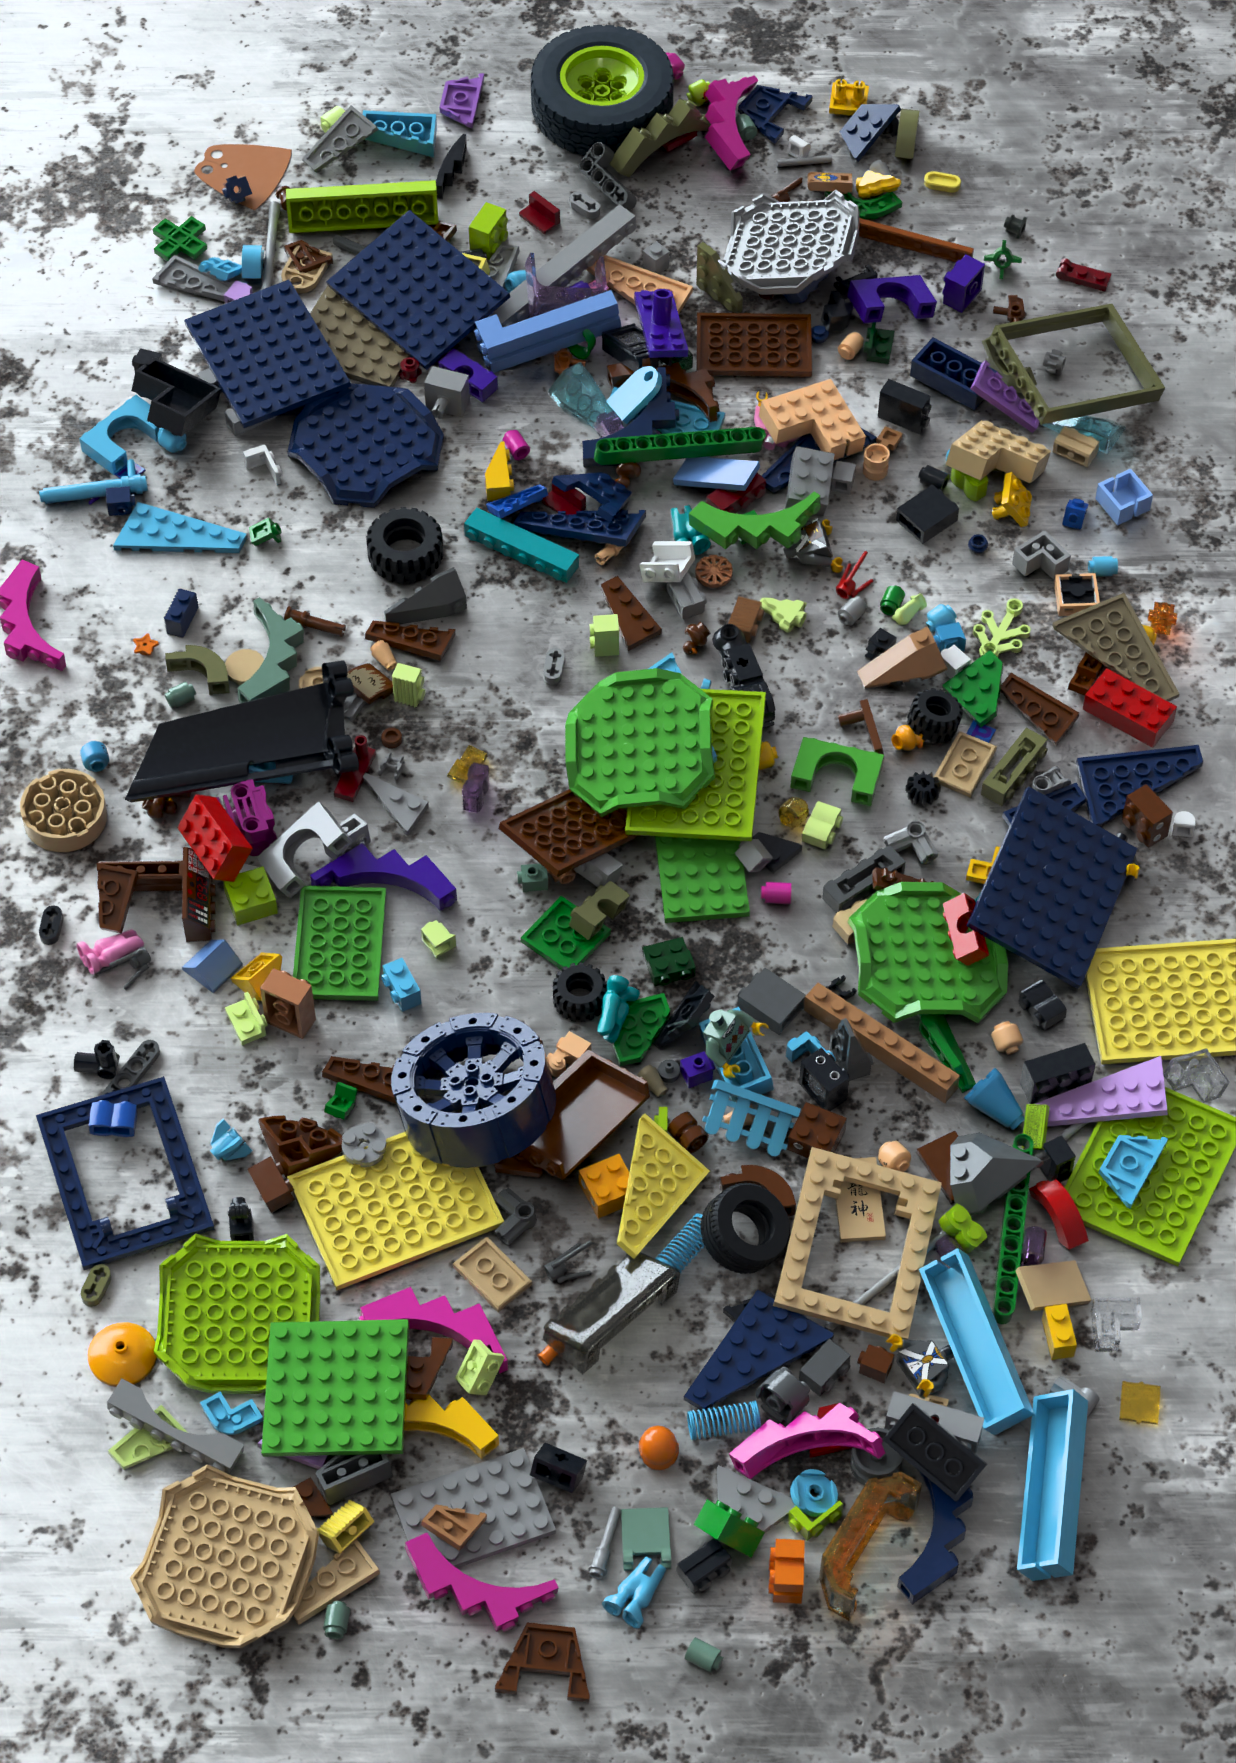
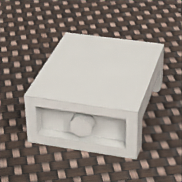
(669, 562)

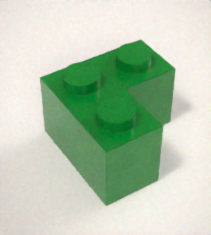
(728, 1527)

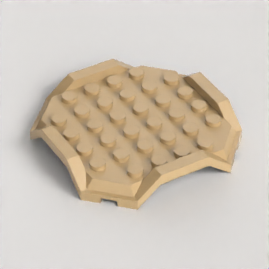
(226, 1559)

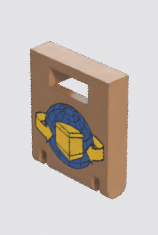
(829, 182)

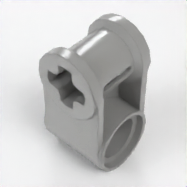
(1050, 781)

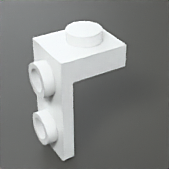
(259, 456)

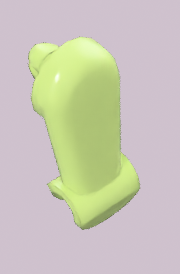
(906, 612)

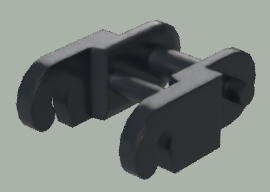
(834, 985)

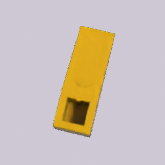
(497, 475)

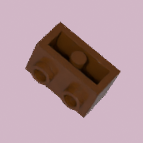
(271, 1184)

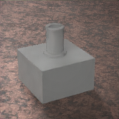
(446, 392)

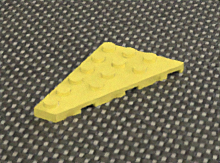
(658, 1183)

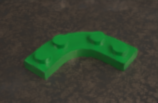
(876, 207)

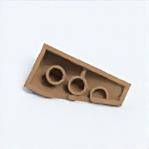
(909, 659)

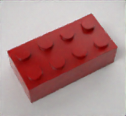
(1129, 707)
(214, 838)

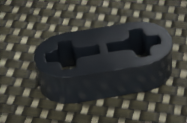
(47, 924)

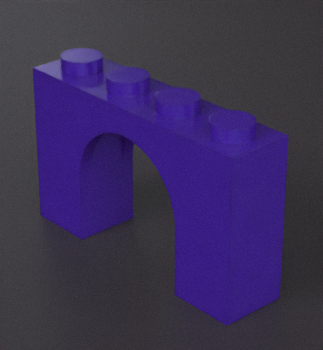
(911, 290)

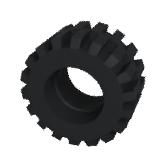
(935, 715)
(579, 1006)

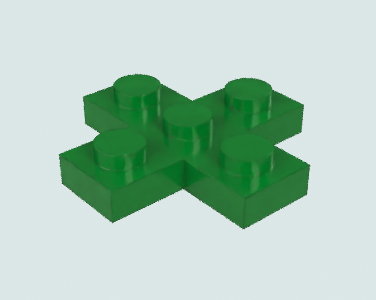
(179, 238)

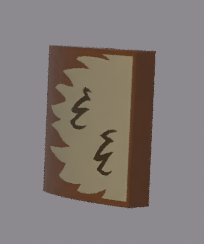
(370, 683)

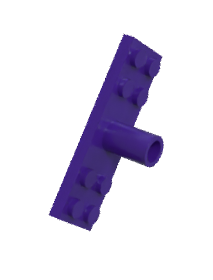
(660, 323)

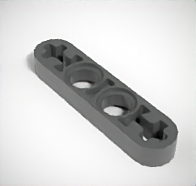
(137, 1057)

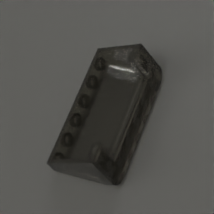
(609, 1308)

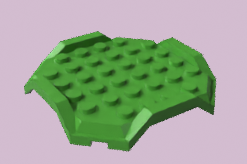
(640, 741)
(910, 958)

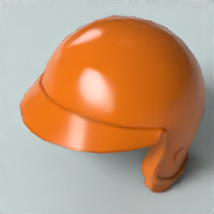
(658, 1448)

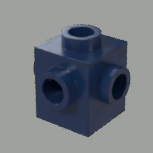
(243, 189)

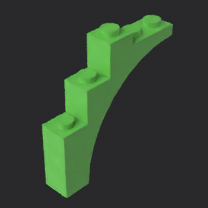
(756, 530)

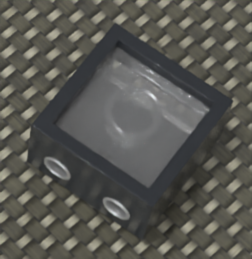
(824, 1080)

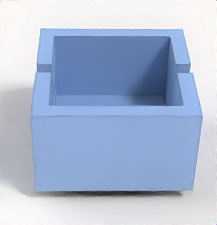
(1128, 499)

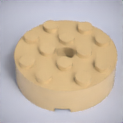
(63, 810)

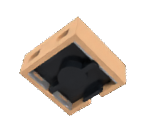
(1075, 592)

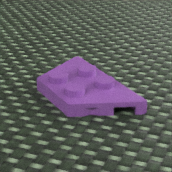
(461, 99)

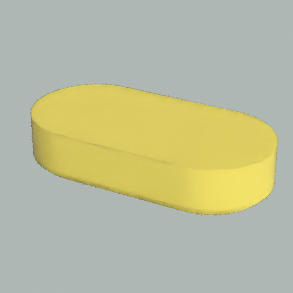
(942, 181)

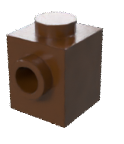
(876, 1363)

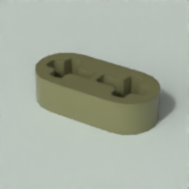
(100, 1286)

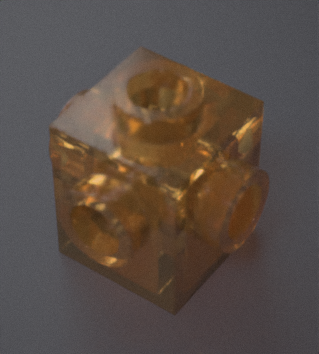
(1162, 617)

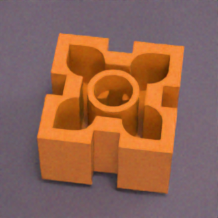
(787, 1571)

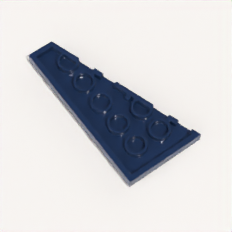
(584, 525)

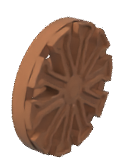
(714, 571)

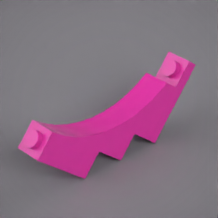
(436, 1317)

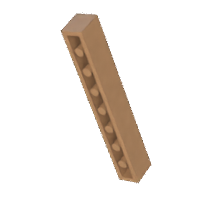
(883, 1043)

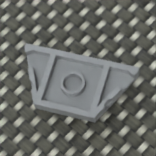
(752, 1499)

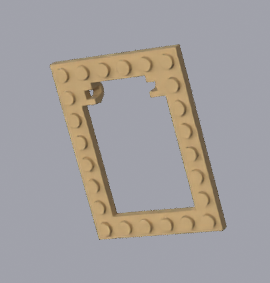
(824, 1177)

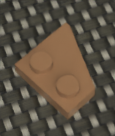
(453, 1525)

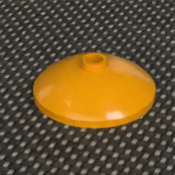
(131, 1362)

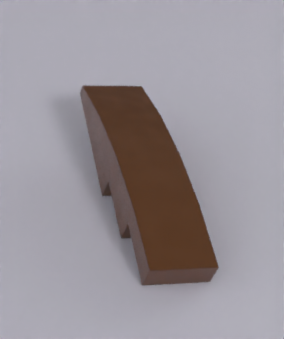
(1085, 675)

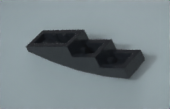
(451, 164)

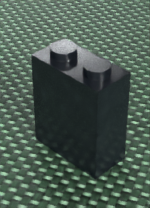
(904, 406)
(927, 514)

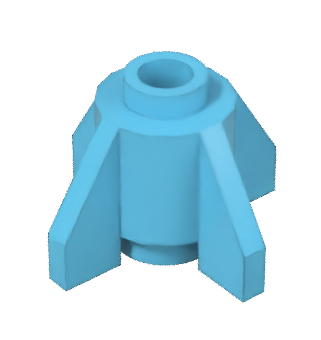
(227, 1143)

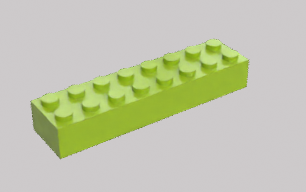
(359, 205)

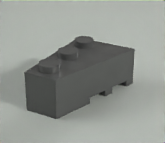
(351, 1474)

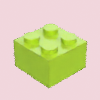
(488, 229)
(250, 896)

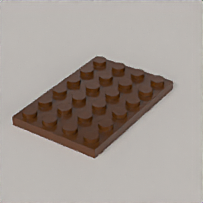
(754, 344)
(566, 832)

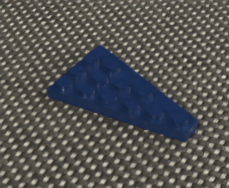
(1112, 777)
(753, 1348)

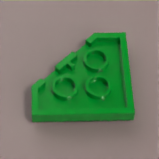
(978, 687)
(641, 1028)

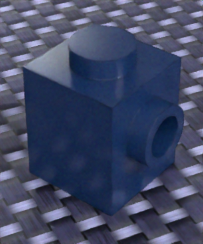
(119, 501)

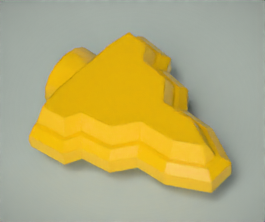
(874, 184)

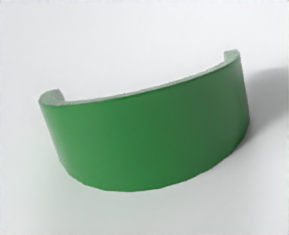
(583, 352)

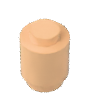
(851, 345)

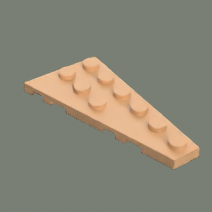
(628, 278)

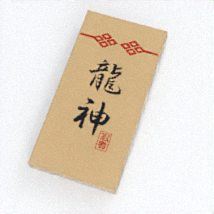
(860, 1211)

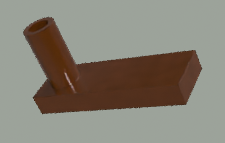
(863, 714)

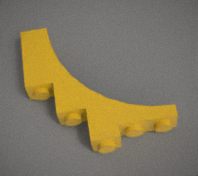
(456, 1422)

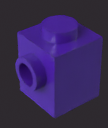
(697, 1069)

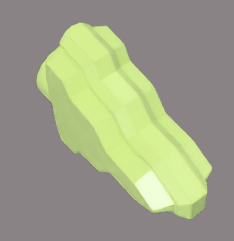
(785, 612)

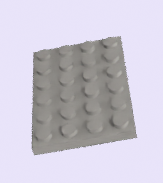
(493, 1487)

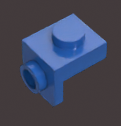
(1075, 513)

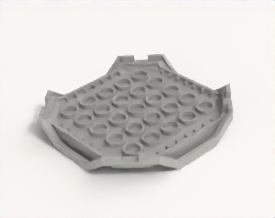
(790, 244)

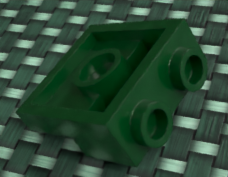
(669, 961)

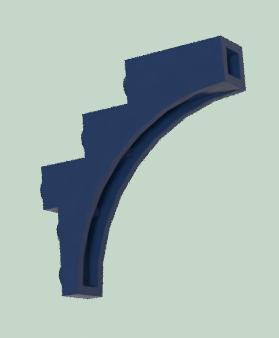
(658, 414)
(935, 1562)

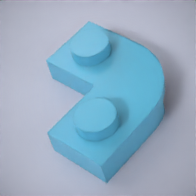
(230, 1420)

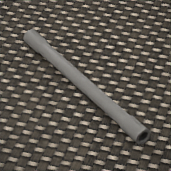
(273, 215)

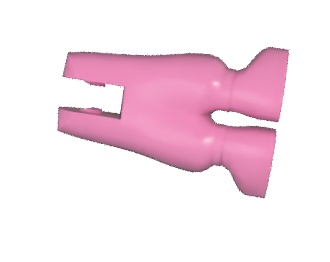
(108, 950)

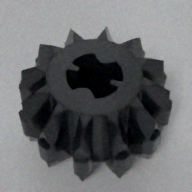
(923, 788)

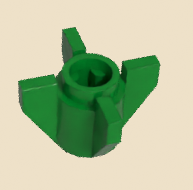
(1002, 263)

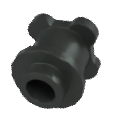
(1015, 225)

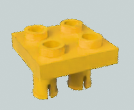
(847, 97)
(1014, 501)

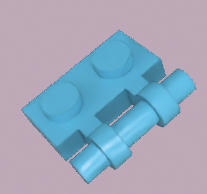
(221, 269)

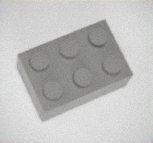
(809, 473)

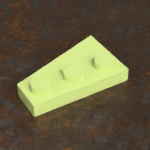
(140, 1445)

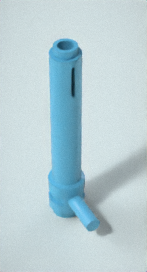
(137, 485)

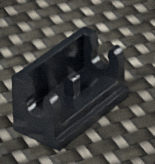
(843, 285)

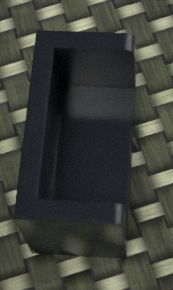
(1060, 1162)

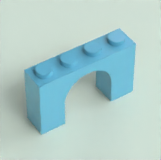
(97, 441)

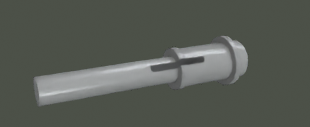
(598, 1567)

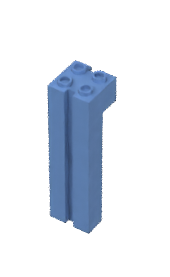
(546, 332)

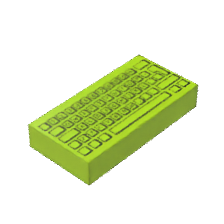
(1036, 1124)

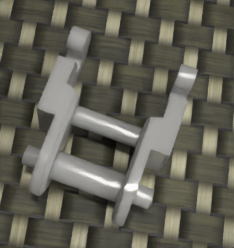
(385, 762)

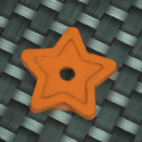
(145, 650)

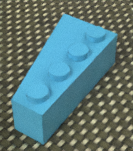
(404, 130)

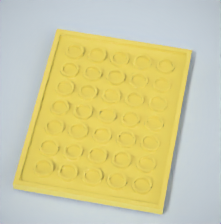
(1163, 1000)
(390, 1211)

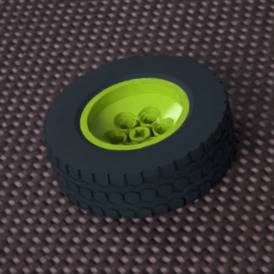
(599, 86)

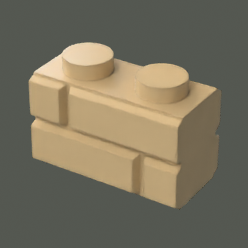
(1076, 446)

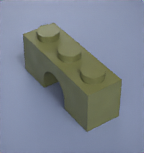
(590, 916)

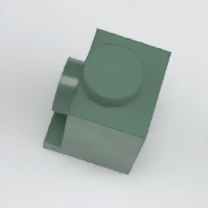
(533, 877)

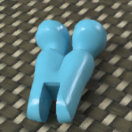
(639, 1589)

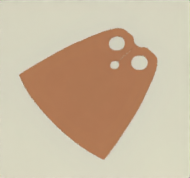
(260, 164)

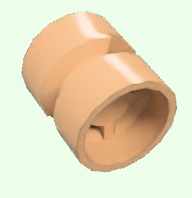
(876, 462)

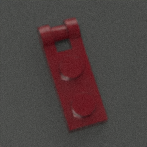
(1083, 275)

